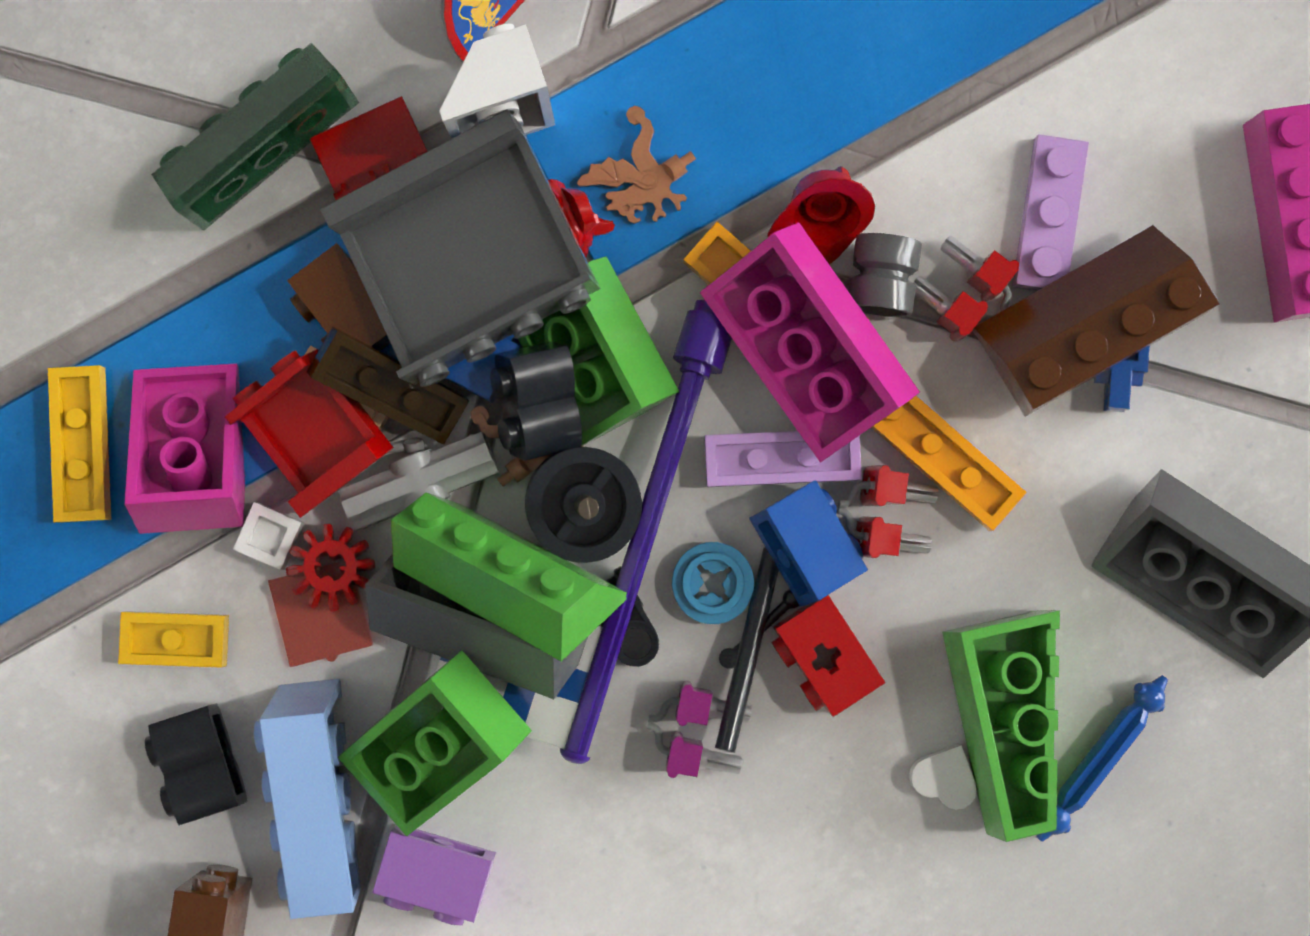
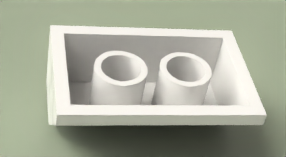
(495, 77)

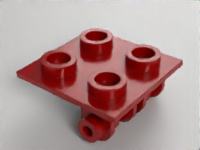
(368, 146)

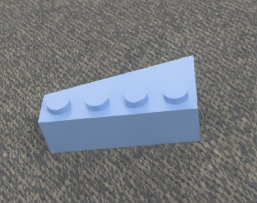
(309, 799)

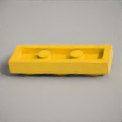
(79, 444)

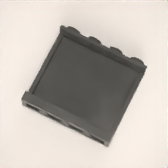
(463, 249)

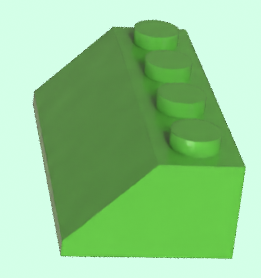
(500, 575)

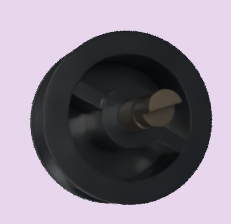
(583, 504)

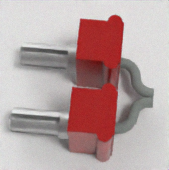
(987, 276)
(879, 488)

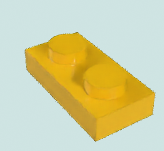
(173, 639)

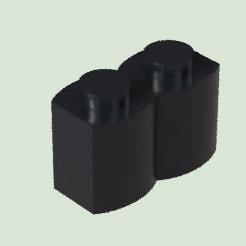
(537, 400)
(195, 764)

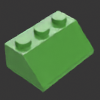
(611, 356)

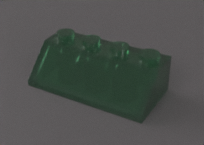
(254, 136)

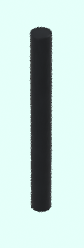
(747, 654)

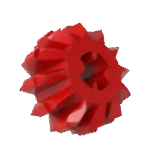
(335, 551)

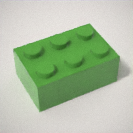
(435, 744)

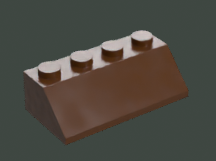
(1094, 318)

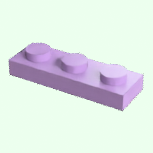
(1050, 211)
(775, 460)

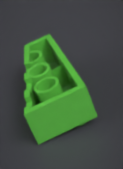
(1009, 718)

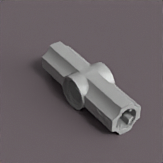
(412, 476)

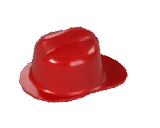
(829, 210)

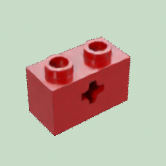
(853, 670)

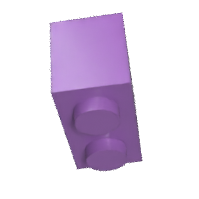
(434, 875)

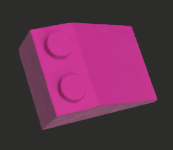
(183, 451)

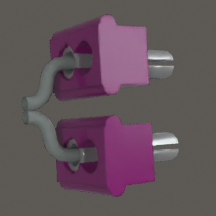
(688, 754)

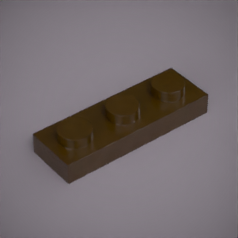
(373, 381)

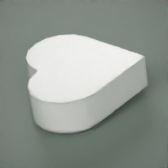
(945, 776)

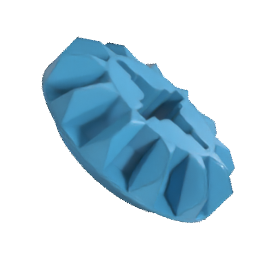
(737, 585)

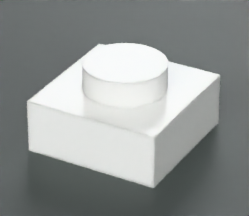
(268, 535)

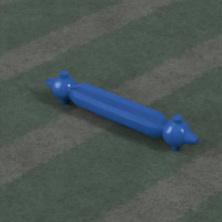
(1107, 751)

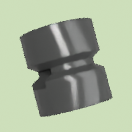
(884, 270)

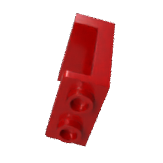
(309, 430)

